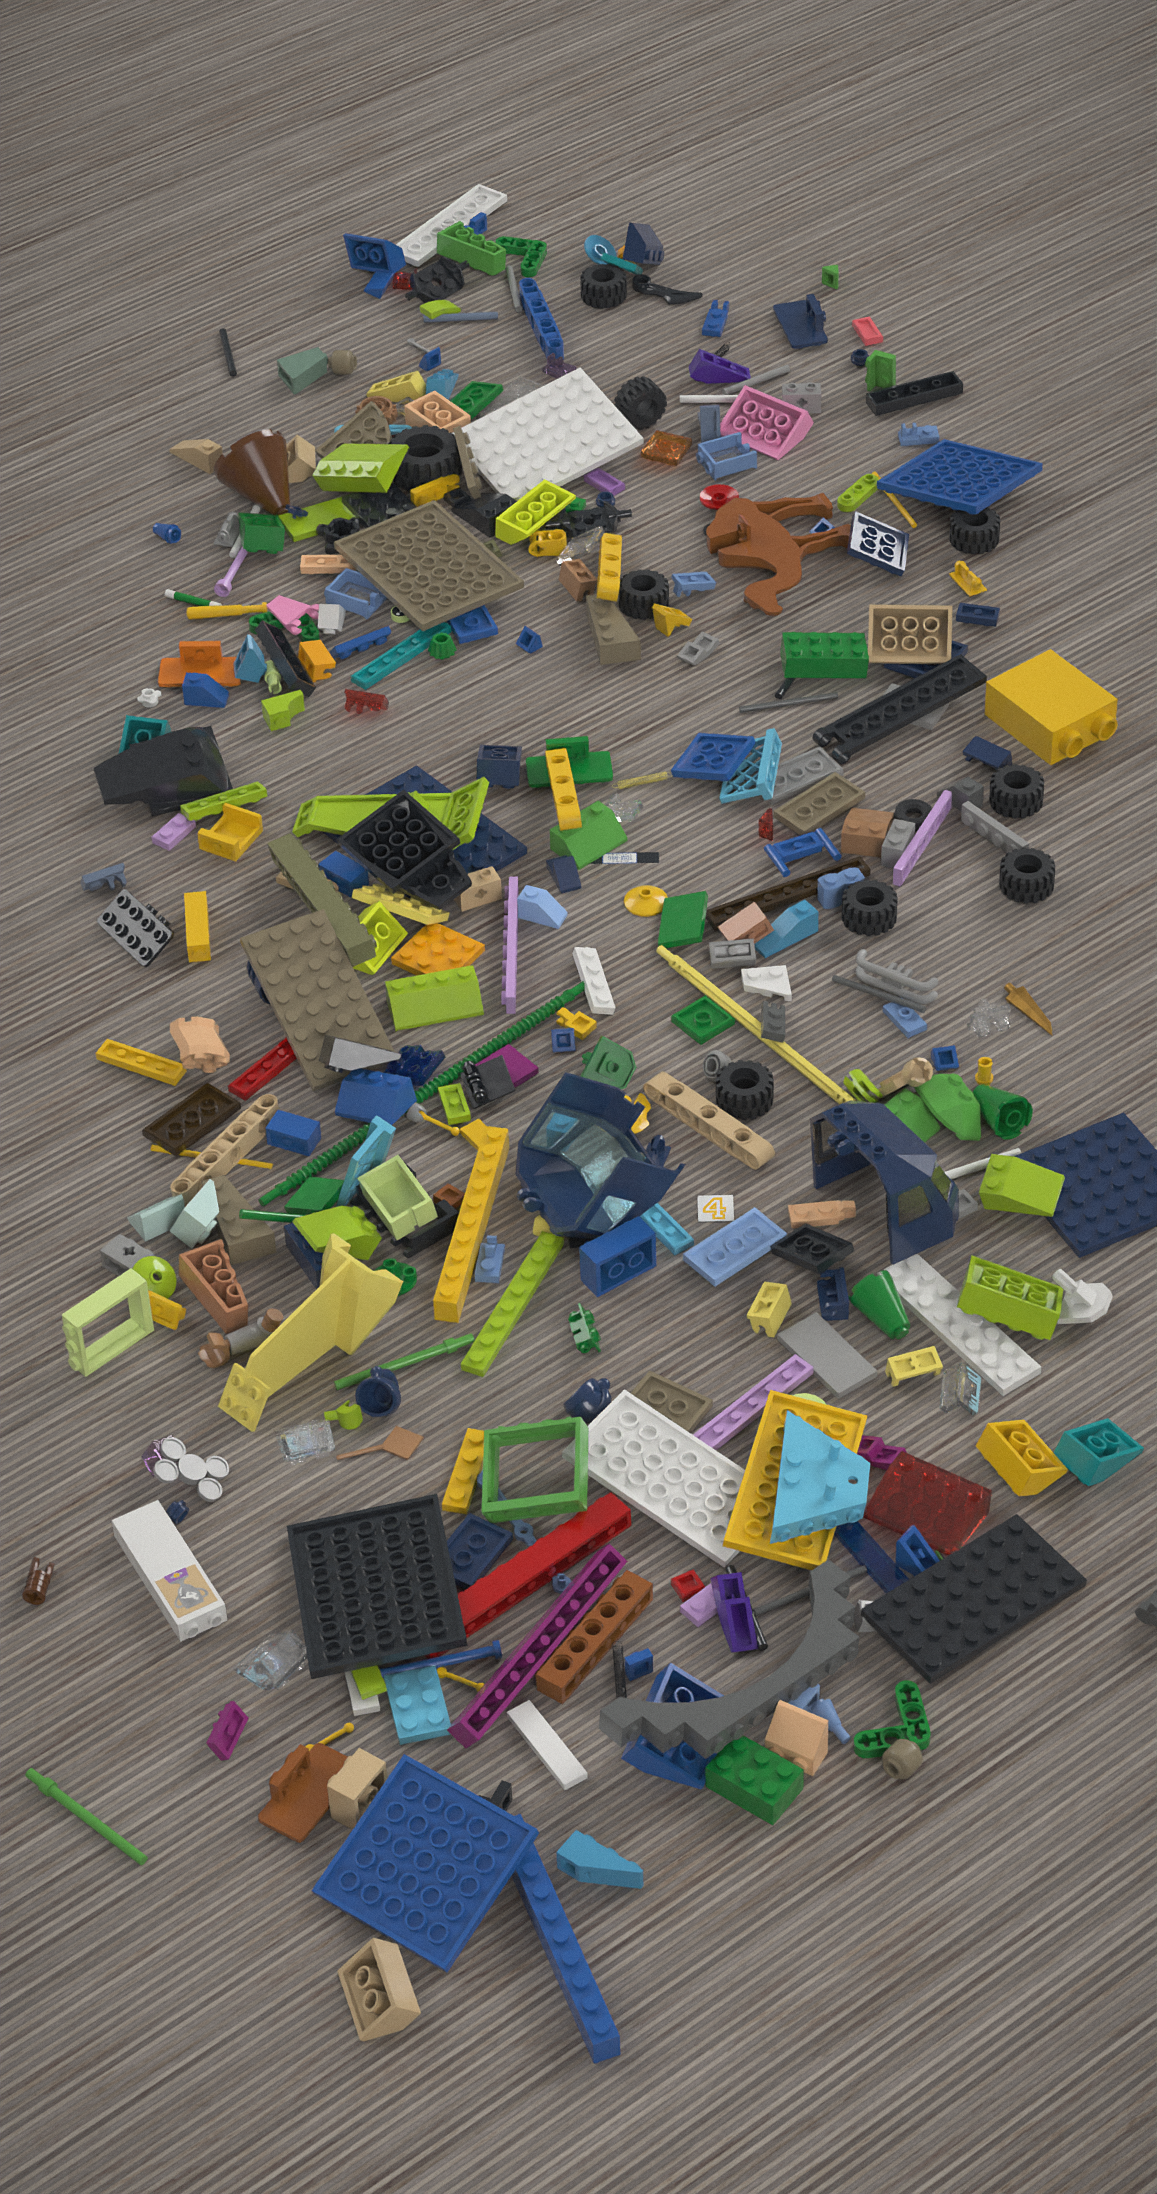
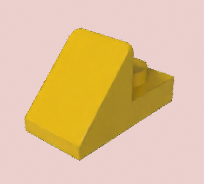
(667, 618)

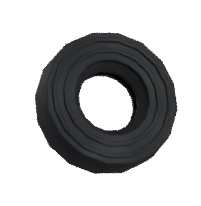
(910, 806)

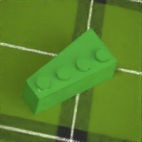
(463, 244)

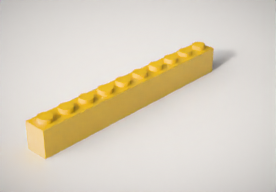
(471, 1225)

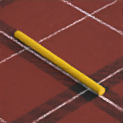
(903, 511)

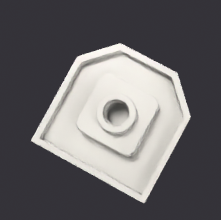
(1081, 1301)

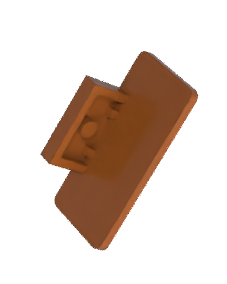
(301, 1791)

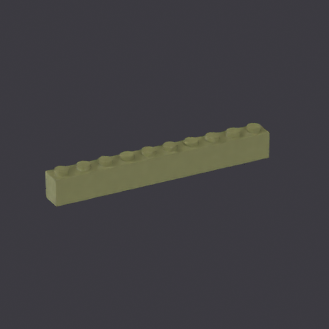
(320, 894)

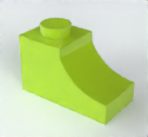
(281, 709)

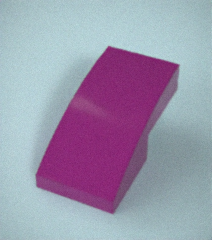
(878, 1453)

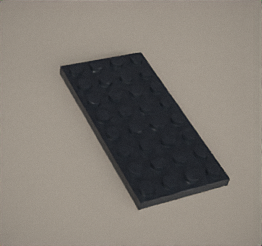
(973, 1598)

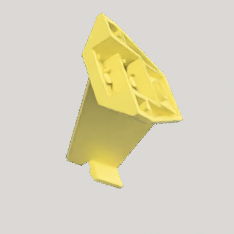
(337, 1313)

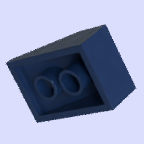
(499, 765)

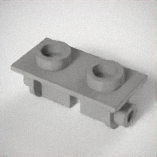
(229, 531)

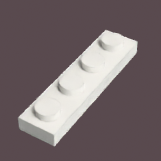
(594, 980)

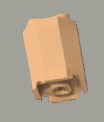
(199, 1044)

